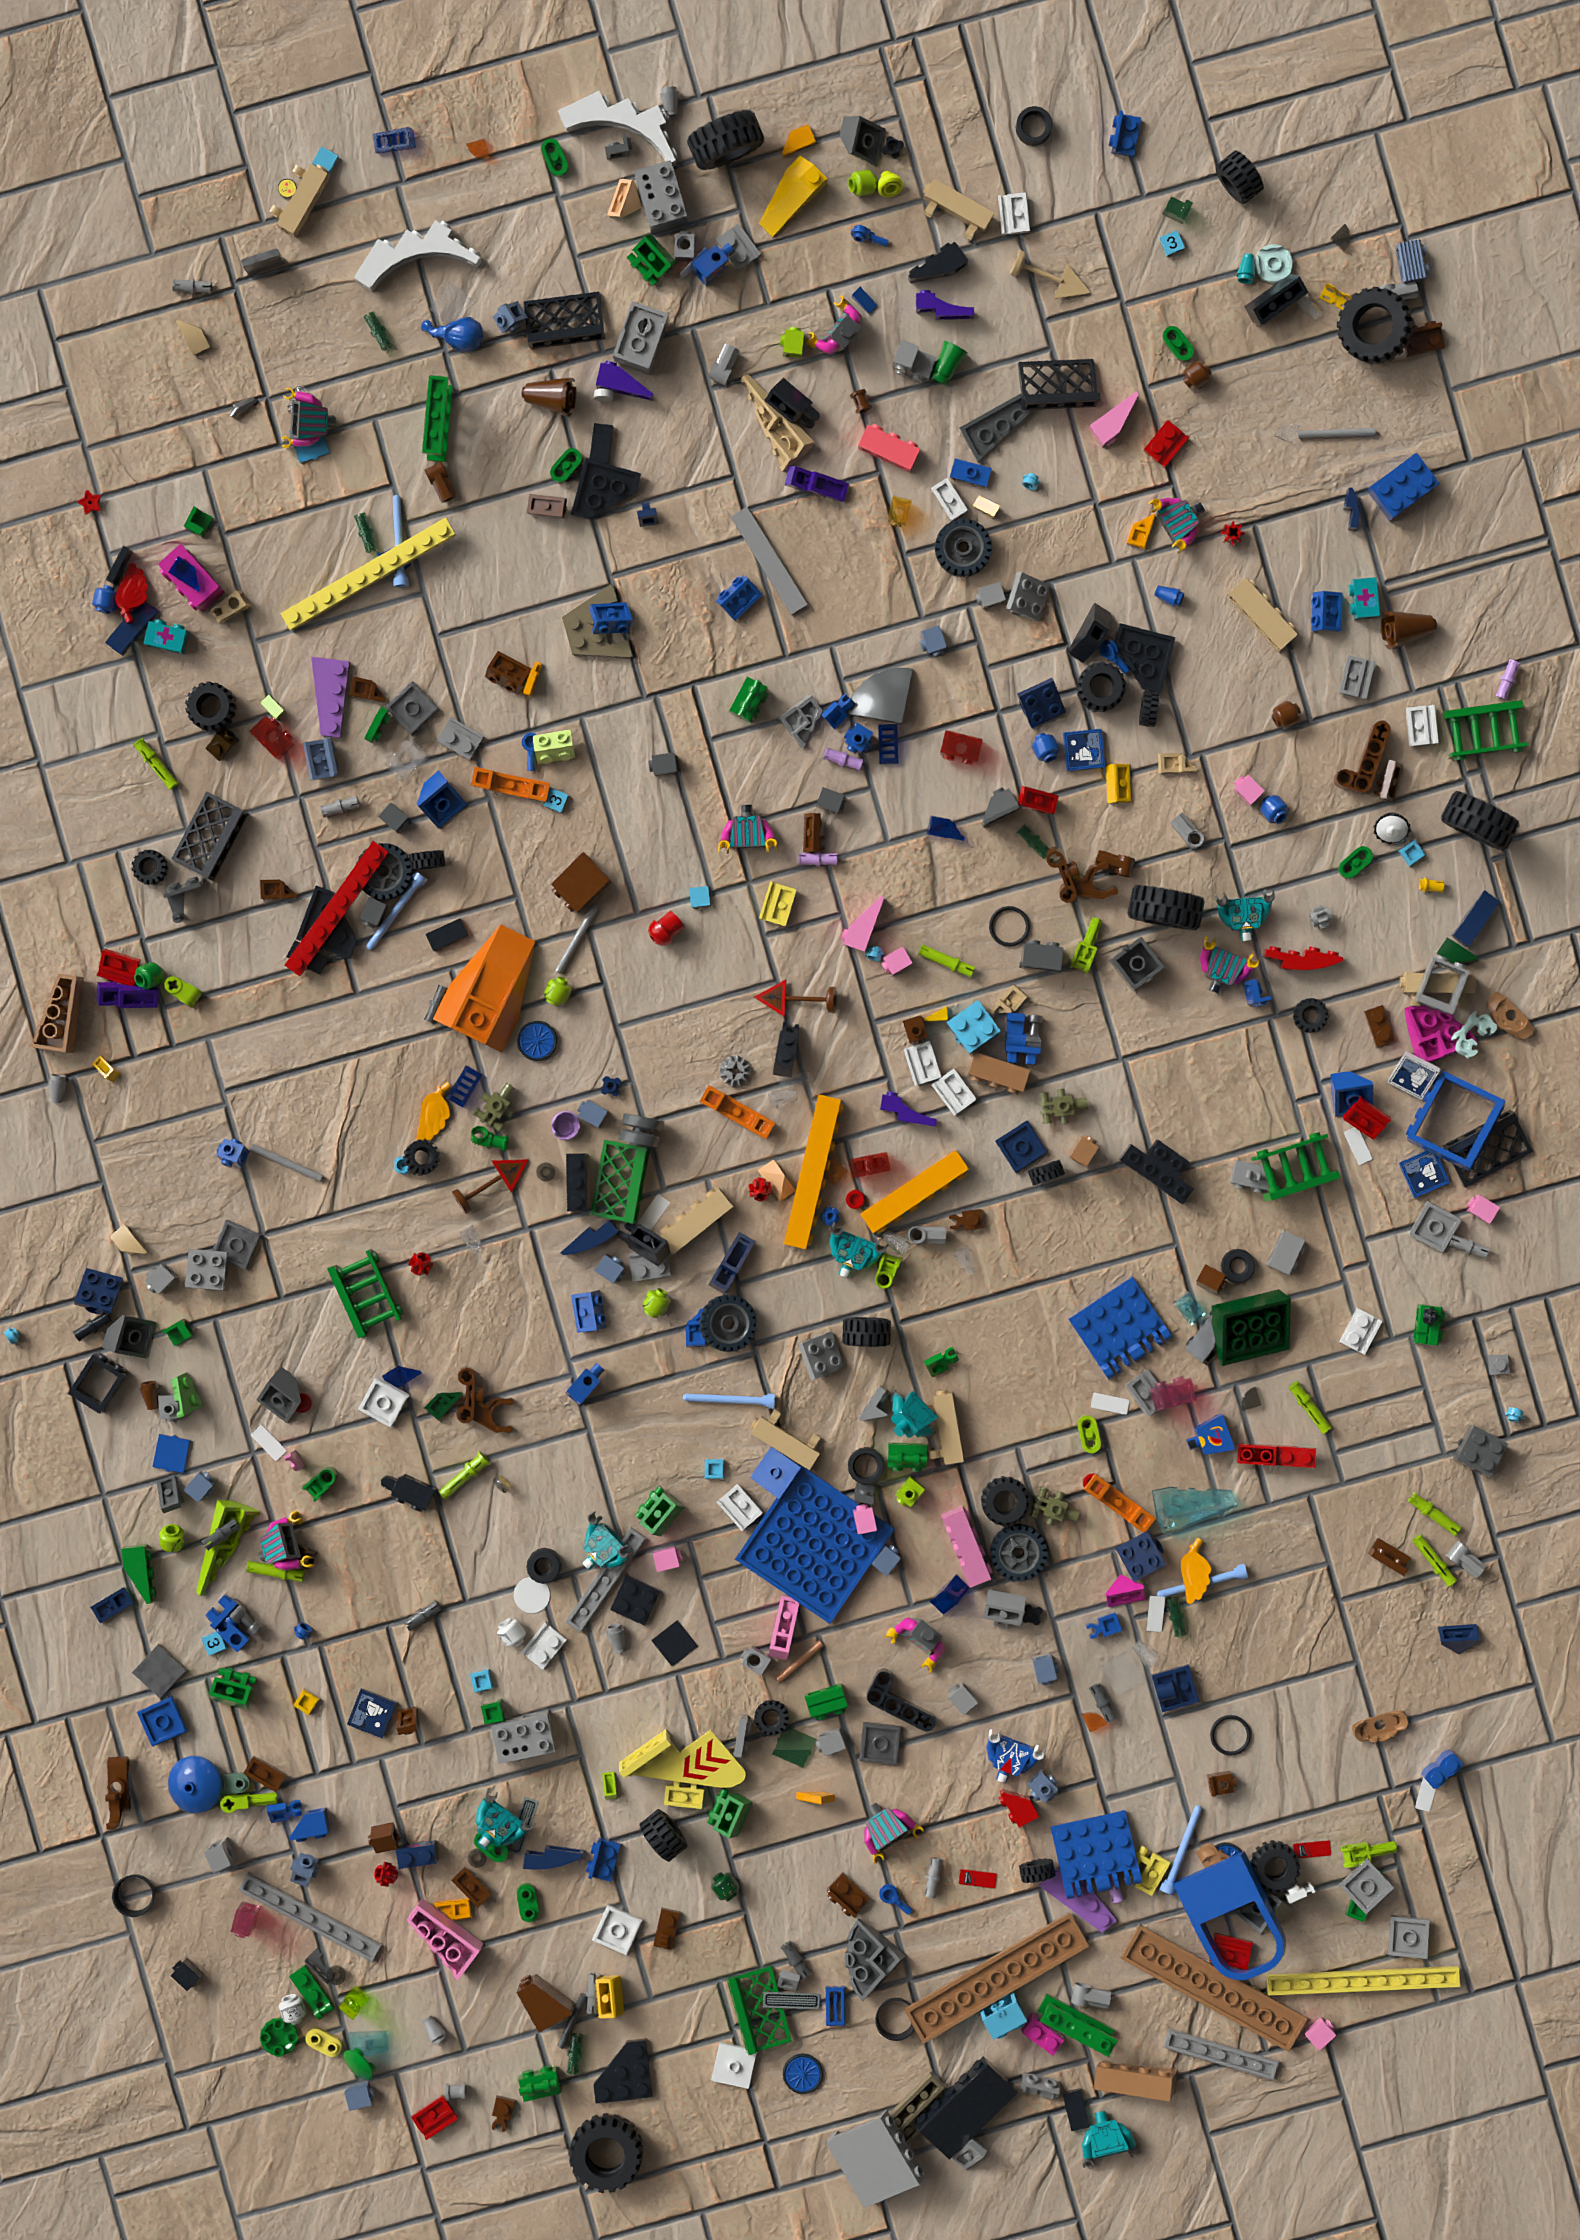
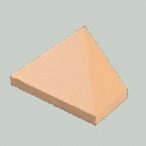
(625, 199)
(779, 1183)

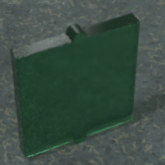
(794, 1746)

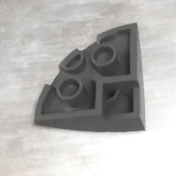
(882, 696)
(869, 1958)

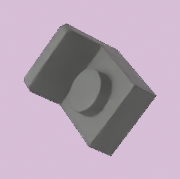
(618, 150)
(864, 1493)

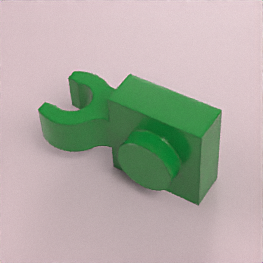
(938, 1363)

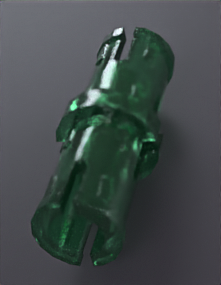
(378, 331)
(365, 532)
(1033, 840)
(1176, 1616)
(574, 2053)

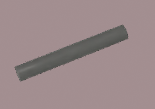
(572, 2020)

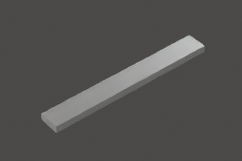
(310, 1917)

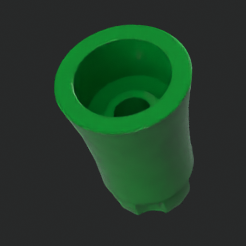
(947, 362)

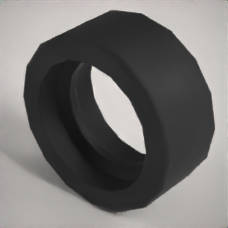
(1034, 110)
(851, 1465)

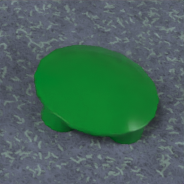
(278, 2037)
(358, 2064)

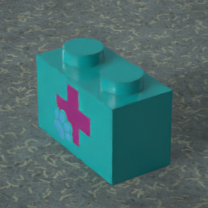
(1364, 598)
(166, 637)

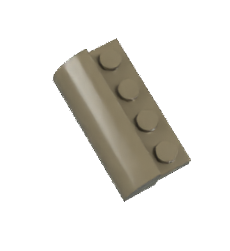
(917, 2103)

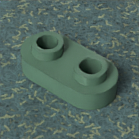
(230, 1783)

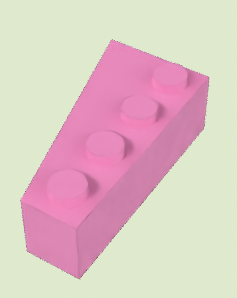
(966, 1547)
(445, 1937)

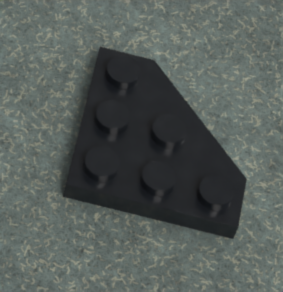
(602, 488)
(1145, 654)
(342, 939)
(626, 2075)

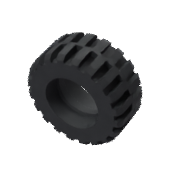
(725, 139)
(1352, 313)
(1480, 820)
(1166, 907)
(600, 2177)

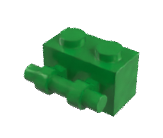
(654, 257)
(748, 700)
(907, 1456)
(661, 1514)
(230, 1692)
(732, 1814)
(539, 2083)

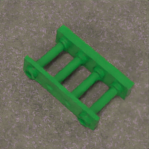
(437, 418)
(1473, 715)
(1309, 1180)
(346, 1291)
(1077, 2025)

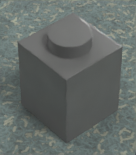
(663, 764)
(831, 800)
(394, 818)
(373, 912)

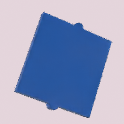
(171, 1453)

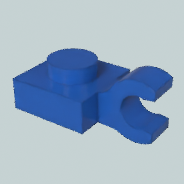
(836, 712)
(282, 1812)

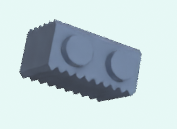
(1411, 261)

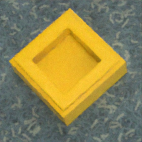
(306, 1701)

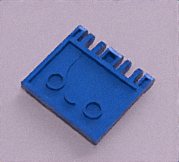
(1117, 1325)
(1094, 1850)

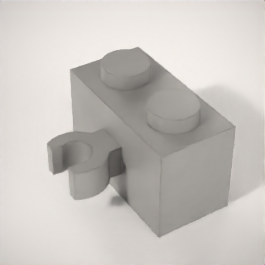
(1250, 1175)
(1004, 1608)

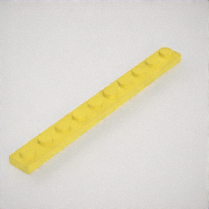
(368, 574)
(1363, 1980)

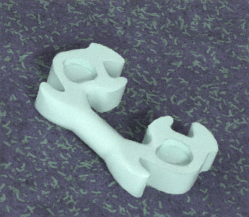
(1465, 1046)

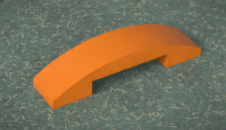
(510, 784)
(737, 1111)
(1119, 1503)

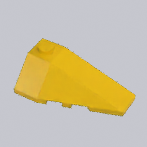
(797, 187)

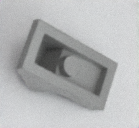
(871, 1410)
(970, 2153)

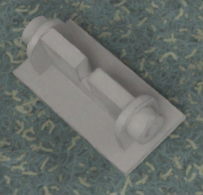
(1031, 2083)

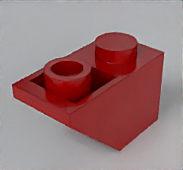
(1020, 1807)

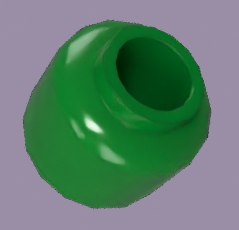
(149, 975)

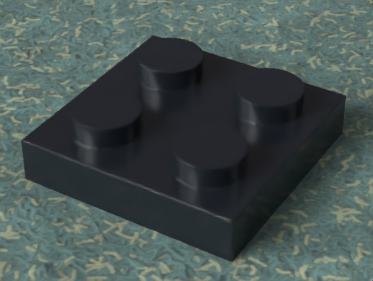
(635, 1599)

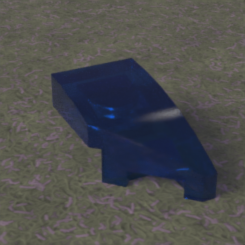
(185, 572)
(943, 828)
(400, 1376)

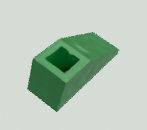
(137, 1566)

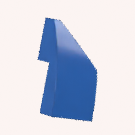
(693, 1334)

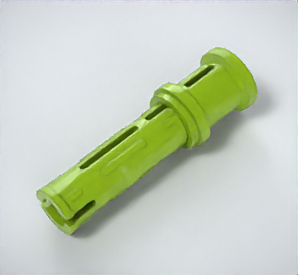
(471, 1469)

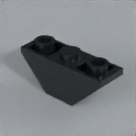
(1090, 634)

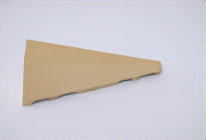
(787, 438)

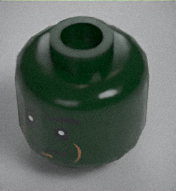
(725, 1886)

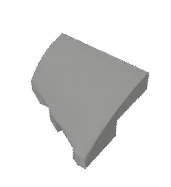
(801, 719)

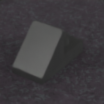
(169, 1494)

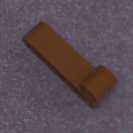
(1367, 755)

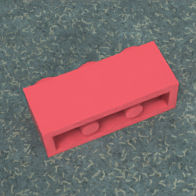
(889, 447)

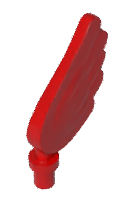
(131, 592)

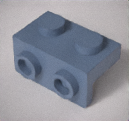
(320, 759)

